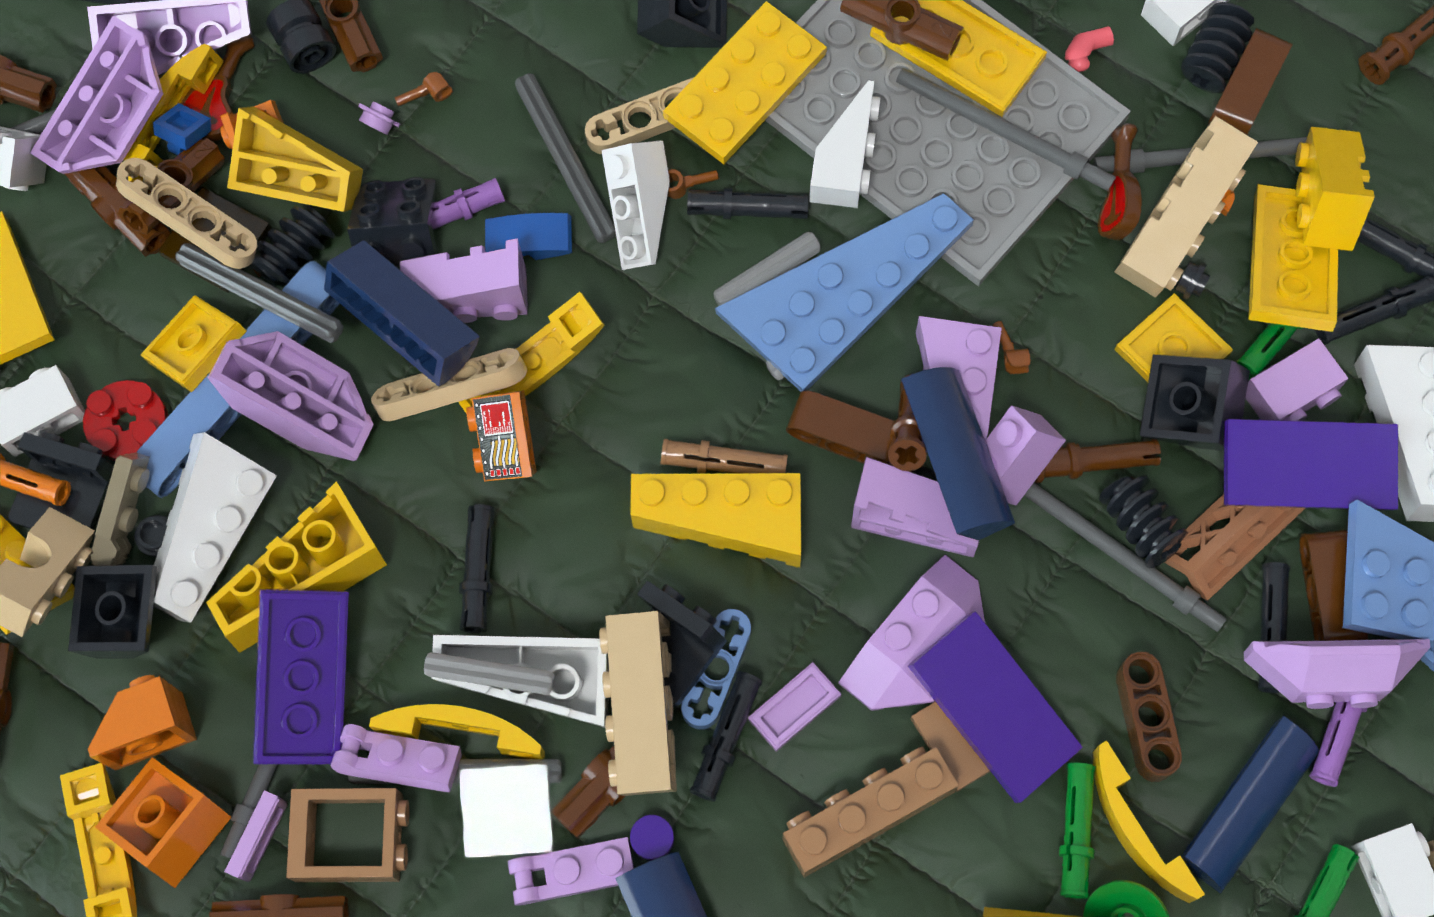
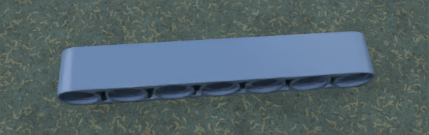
(205, 407)

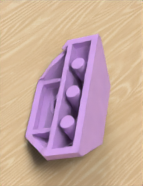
(103, 104)
(293, 394)
(927, 612)
(1335, 670)

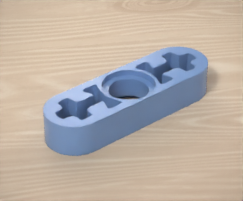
(716, 702)

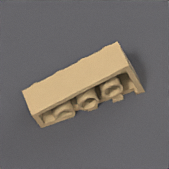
(1186, 207)
(639, 703)

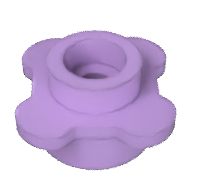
(378, 117)

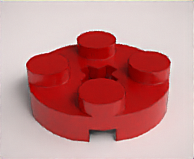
(108, 405)

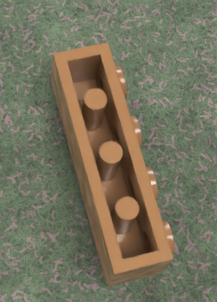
(870, 811)

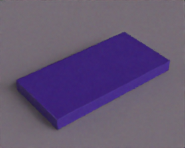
(1310, 464)
(300, 676)
(995, 707)

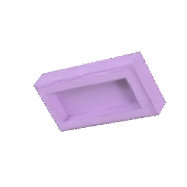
(794, 707)
(256, 836)

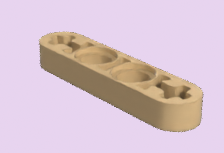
(650, 104)
(191, 208)
(475, 378)

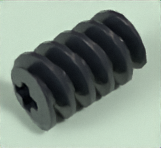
(1218, 47)
(291, 244)
(1143, 519)

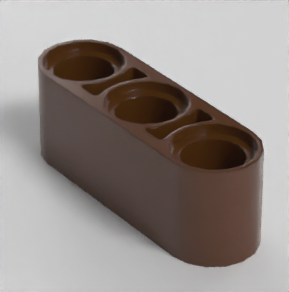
(1252, 80)
(840, 428)
(1324, 578)
(1153, 696)

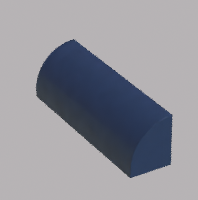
(400, 312)
(958, 452)
(1250, 804)
(660, 889)

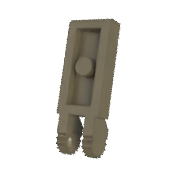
(119, 511)

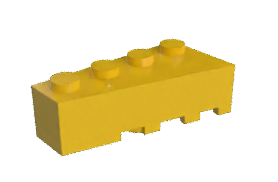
(724, 510)
(321, 552)

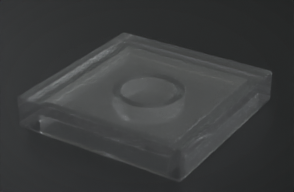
(506, 809)

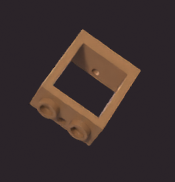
(303, 829)

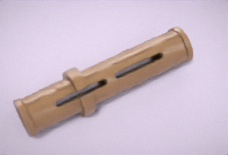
(674, 454)

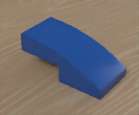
(537, 233)

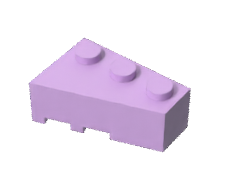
(475, 284)
(968, 349)
(906, 509)

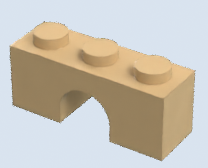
(54, 550)

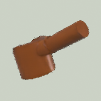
(432, 84)
(688, 181)
(1014, 360)

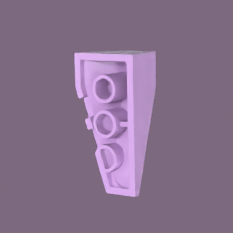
(177, 25)

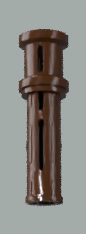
(1406, 49)
(907, 446)
(1075, 460)

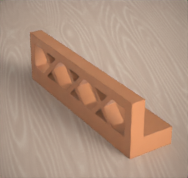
(1229, 548)

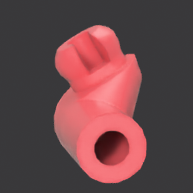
(1084, 43)

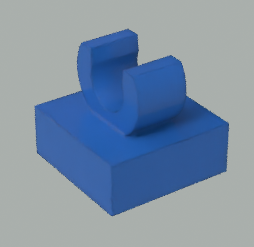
(181, 128)

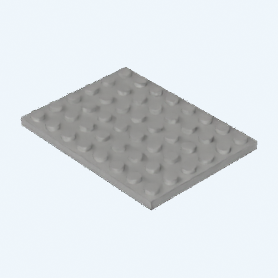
(935, 151)

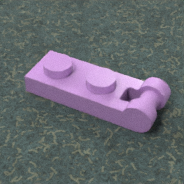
(397, 759)
(571, 870)

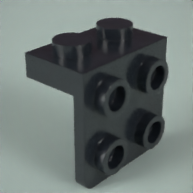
(395, 218)
(81, 466)
(691, 640)

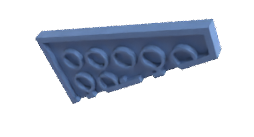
(830, 302)
(1387, 577)

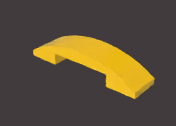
(192, 71)
(554, 345)
(408, 721)
(104, 863)
(1173, 876)

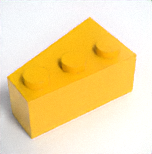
(288, 165)
(1332, 188)

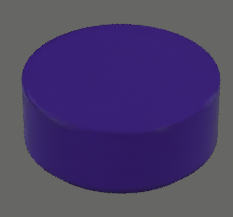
(651, 837)

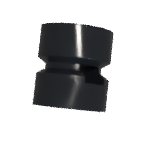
(301, 37)

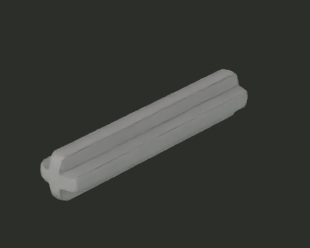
(770, 267)
(488, 673)

